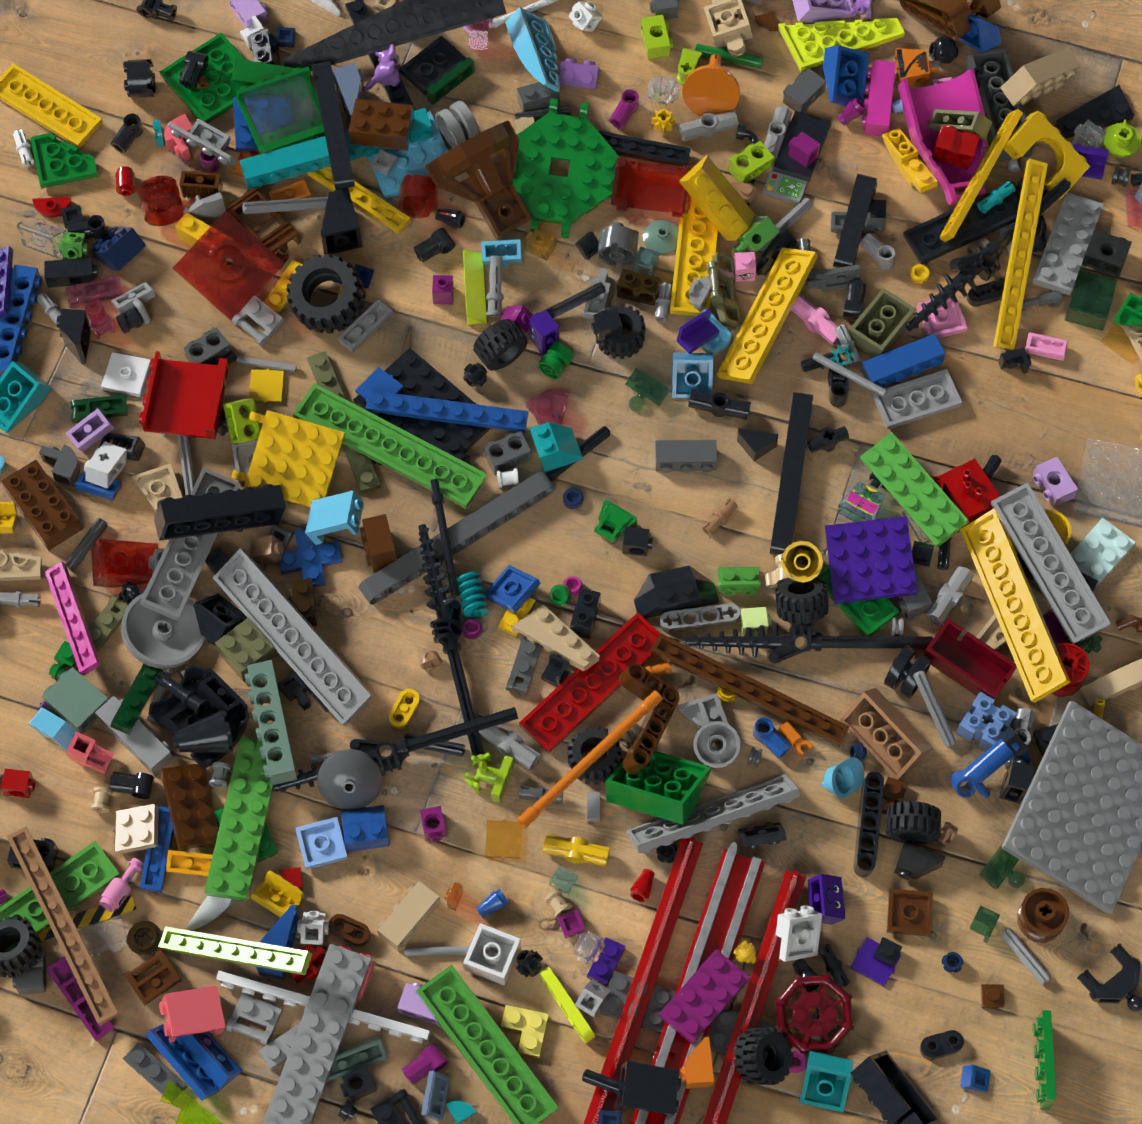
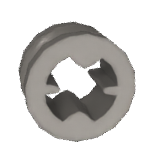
(897, 627)

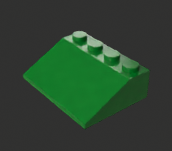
(663, 788)

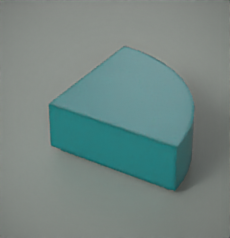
(158, 133)
(460, 1111)

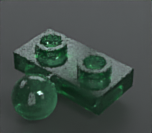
(646, 388)
(1000, 867)

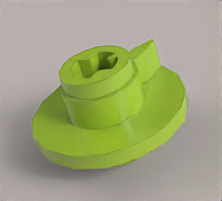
(1122, 140)

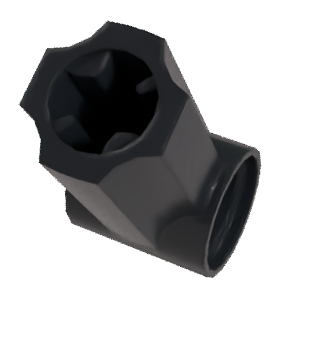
(194, 65)
(127, 134)
(89, 227)
(438, 243)
(855, 300)
(136, 785)

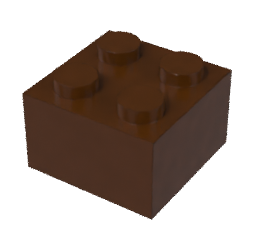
(377, 542)

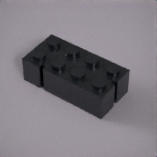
(892, 1091)

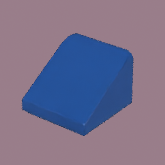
(975, 1078)

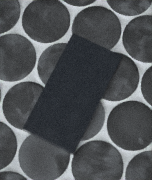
(813, 127)

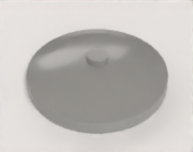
(159, 639)

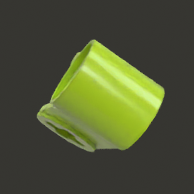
(688, 62)

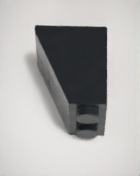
(340, 224)

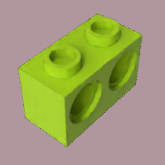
(753, 165)
(237, 422)

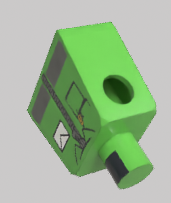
(757, 235)

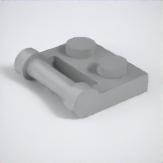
(260, 314)
(257, 1013)

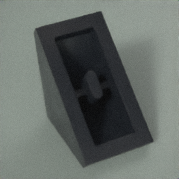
(756, 443)

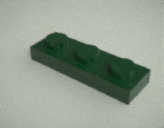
(450, 80)

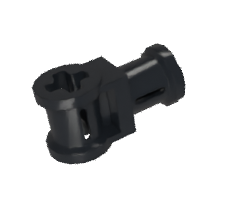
(157, 8)

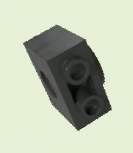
(1104, 243)

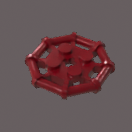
(827, 1013)

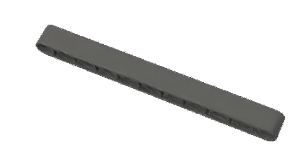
(460, 535)

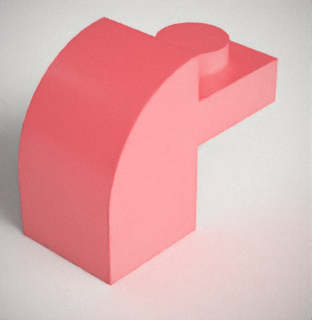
(178, 145)
(85, 753)

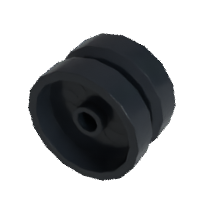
(904, 670)

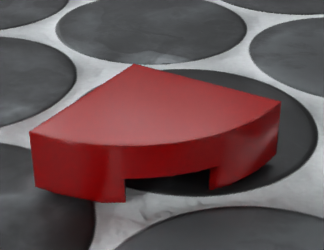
(293, 876)

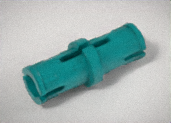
(996, 197)

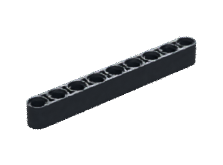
(333, 125)
(791, 472)

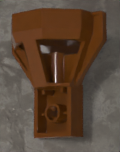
(489, 184)

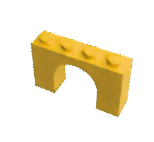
(1038, 129)

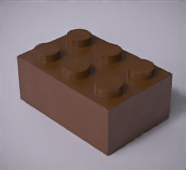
(381, 124)

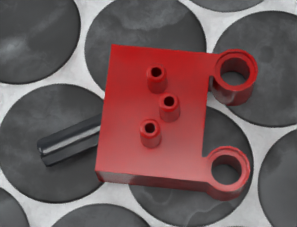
(971, 487)

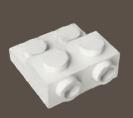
(799, 933)

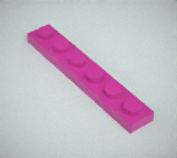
(72, 618)

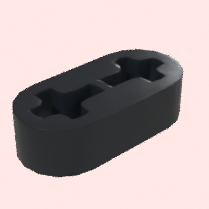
(985, 294)

